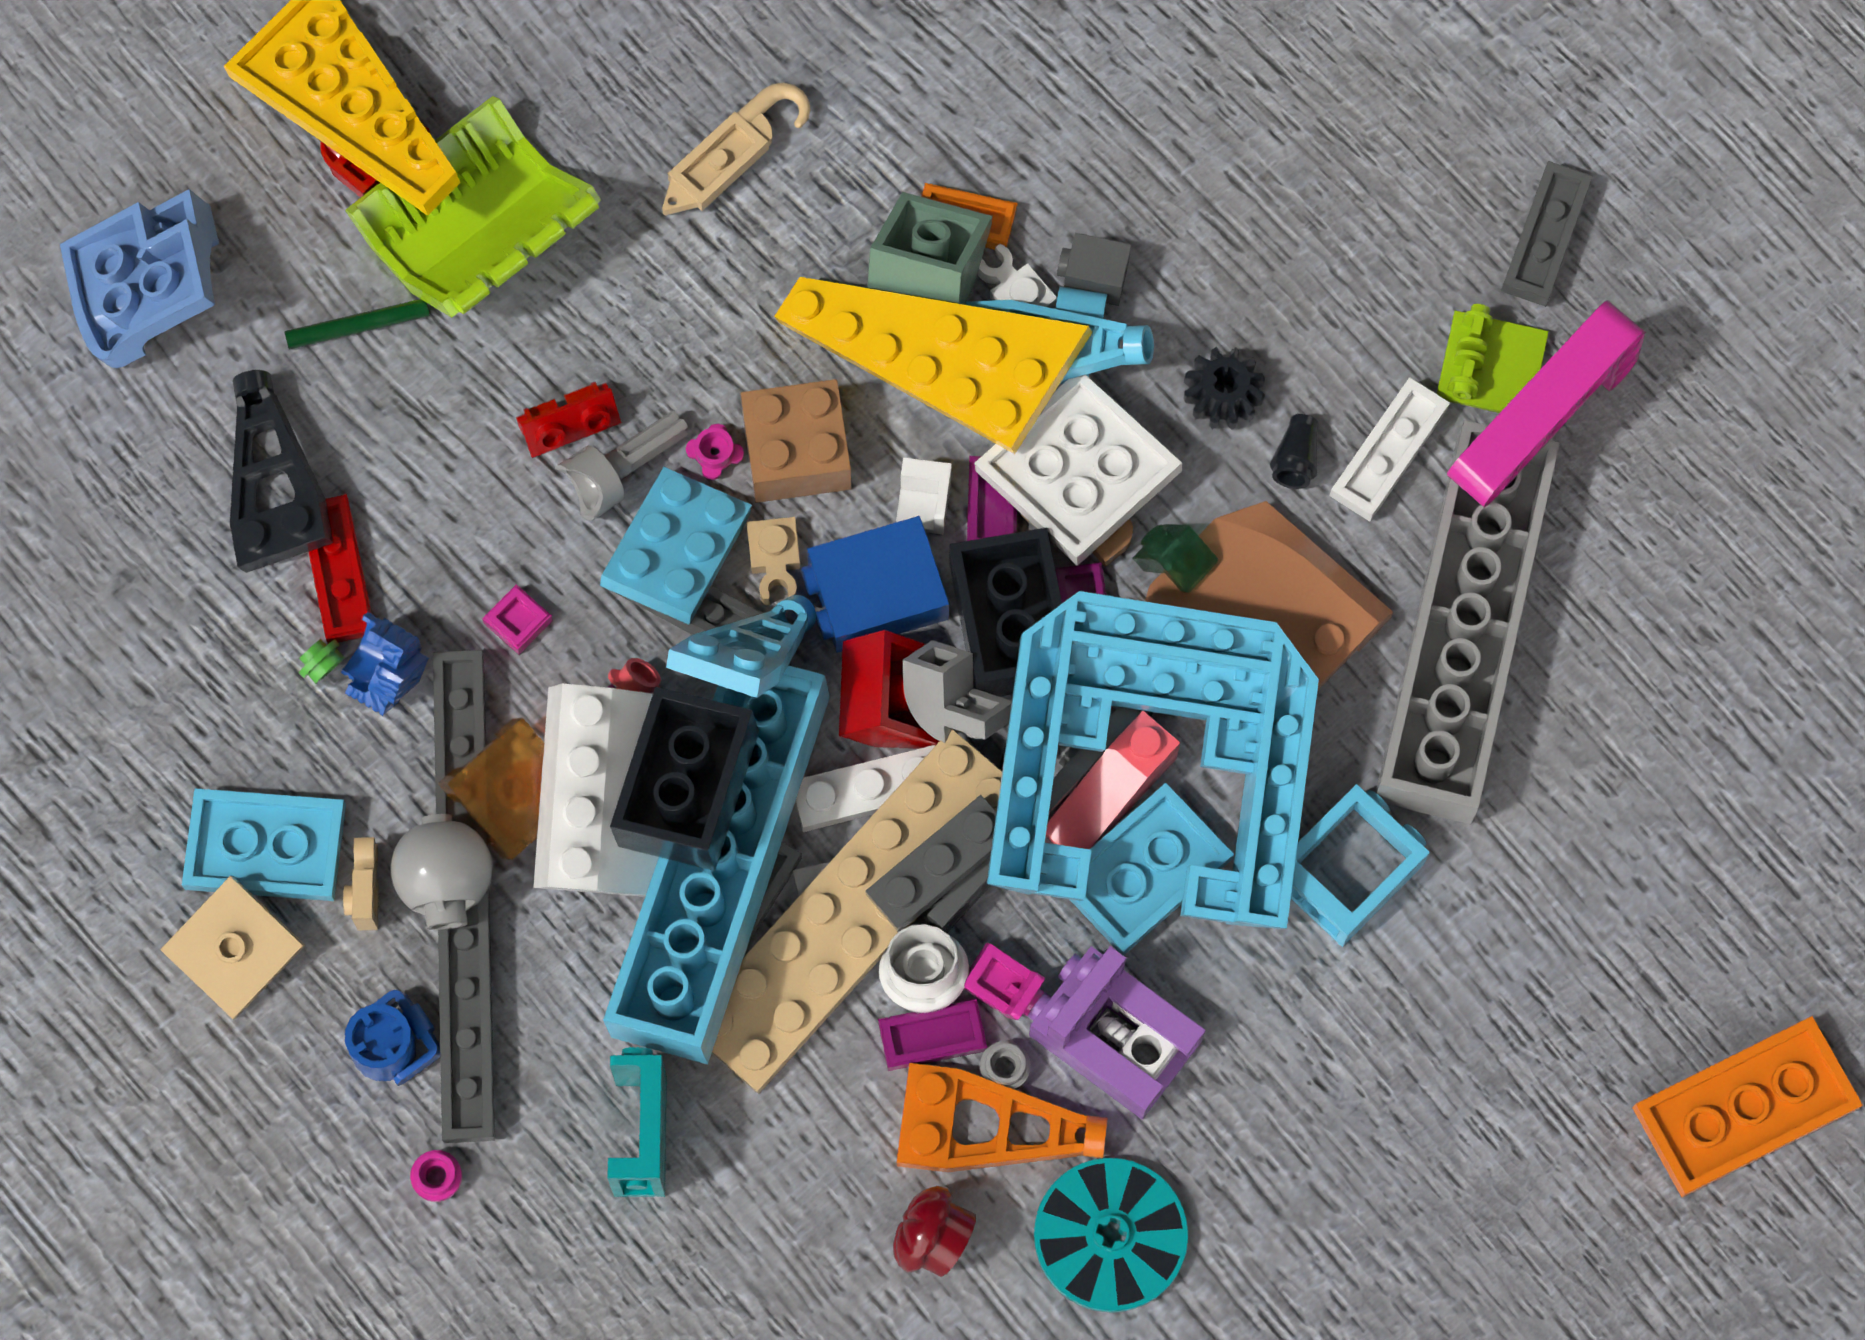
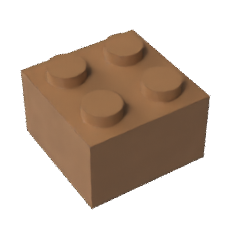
(796, 440)

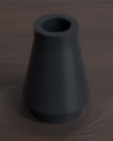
(1296, 456)

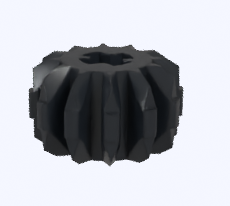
(1228, 371)

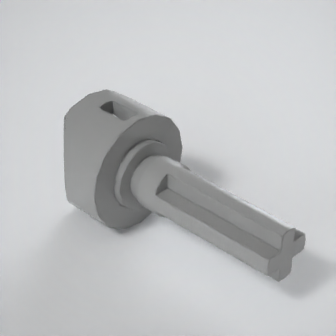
(599, 476)

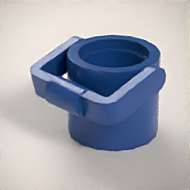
(383, 1042)

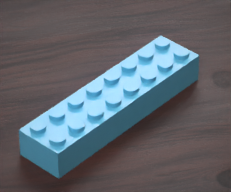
(701, 919)

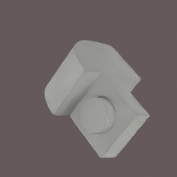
(943, 695)

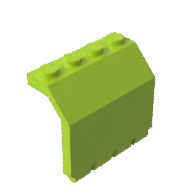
(488, 226)

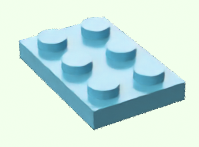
(675, 545)
(265, 842)
(1142, 868)

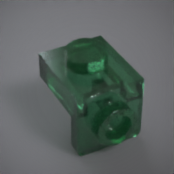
(1176, 553)

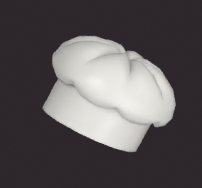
(923, 969)

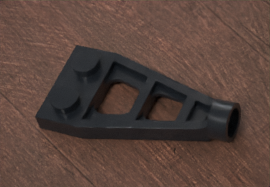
(285, 529)

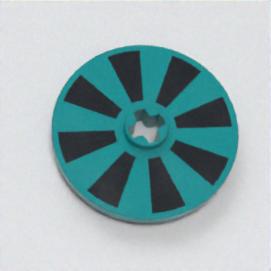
(1074, 1253)

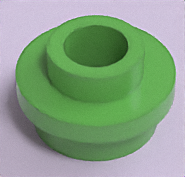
(320, 660)

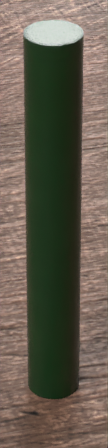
(356, 323)

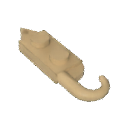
(729, 150)

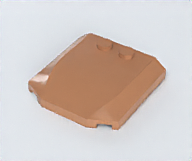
(1282, 577)

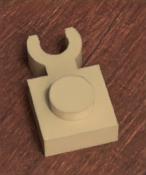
(773, 551)
(362, 896)

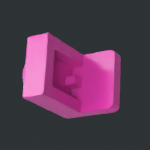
(1003, 983)

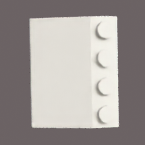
(583, 772)

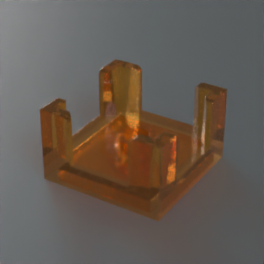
(503, 787)

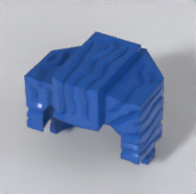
(384, 665)

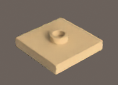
(232, 947)

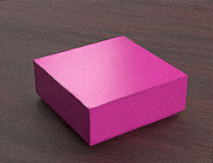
(517, 619)

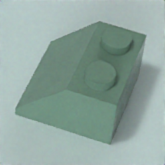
(928, 250)

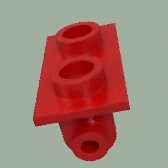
(586, 413)

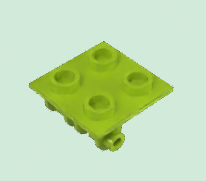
(1488, 359)

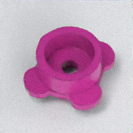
(714, 437)

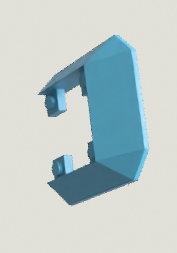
(1169, 662)

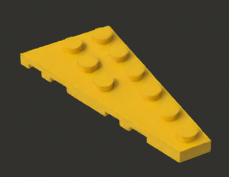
(333, 85)
(959, 359)

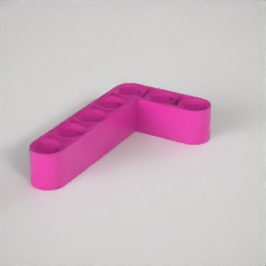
(1595, 355)

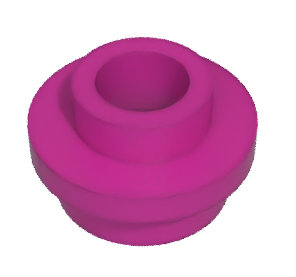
(436, 1160)

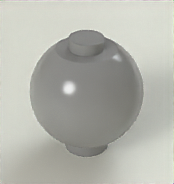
(441, 870)

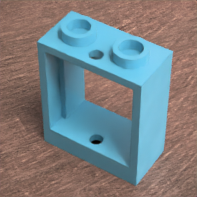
(1320, 902)

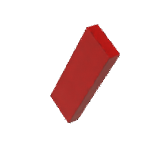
(340, 577)

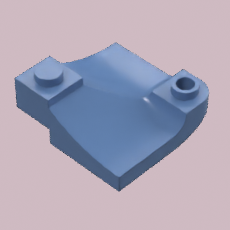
(140, 275)

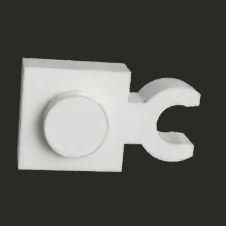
(1015, 285)

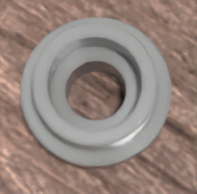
(1009, 1051)

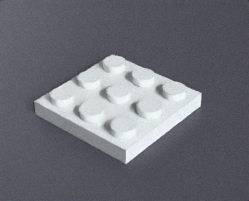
(1080, 468)

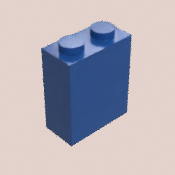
(876, 583)

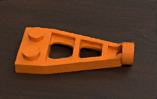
(929, 1120)

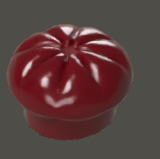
(932, 1232)

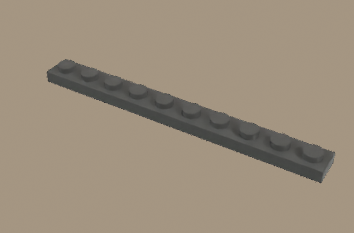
(465, 950)

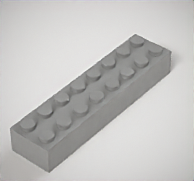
(1464, 642)

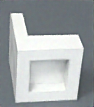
(925, 493)

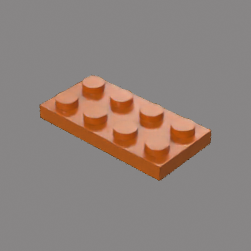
(1747, 1106)

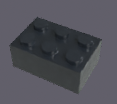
(1001, 592)
(684, 778)

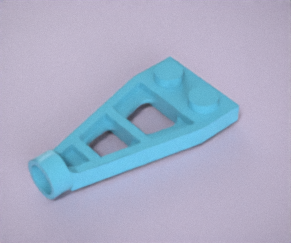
(1107, 334)
(748, 652)

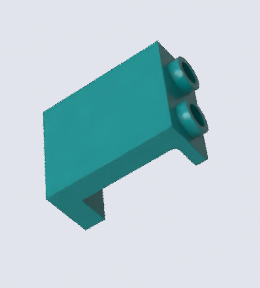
(645, 1174)

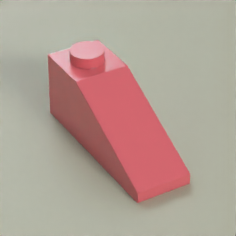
(1114, 784)

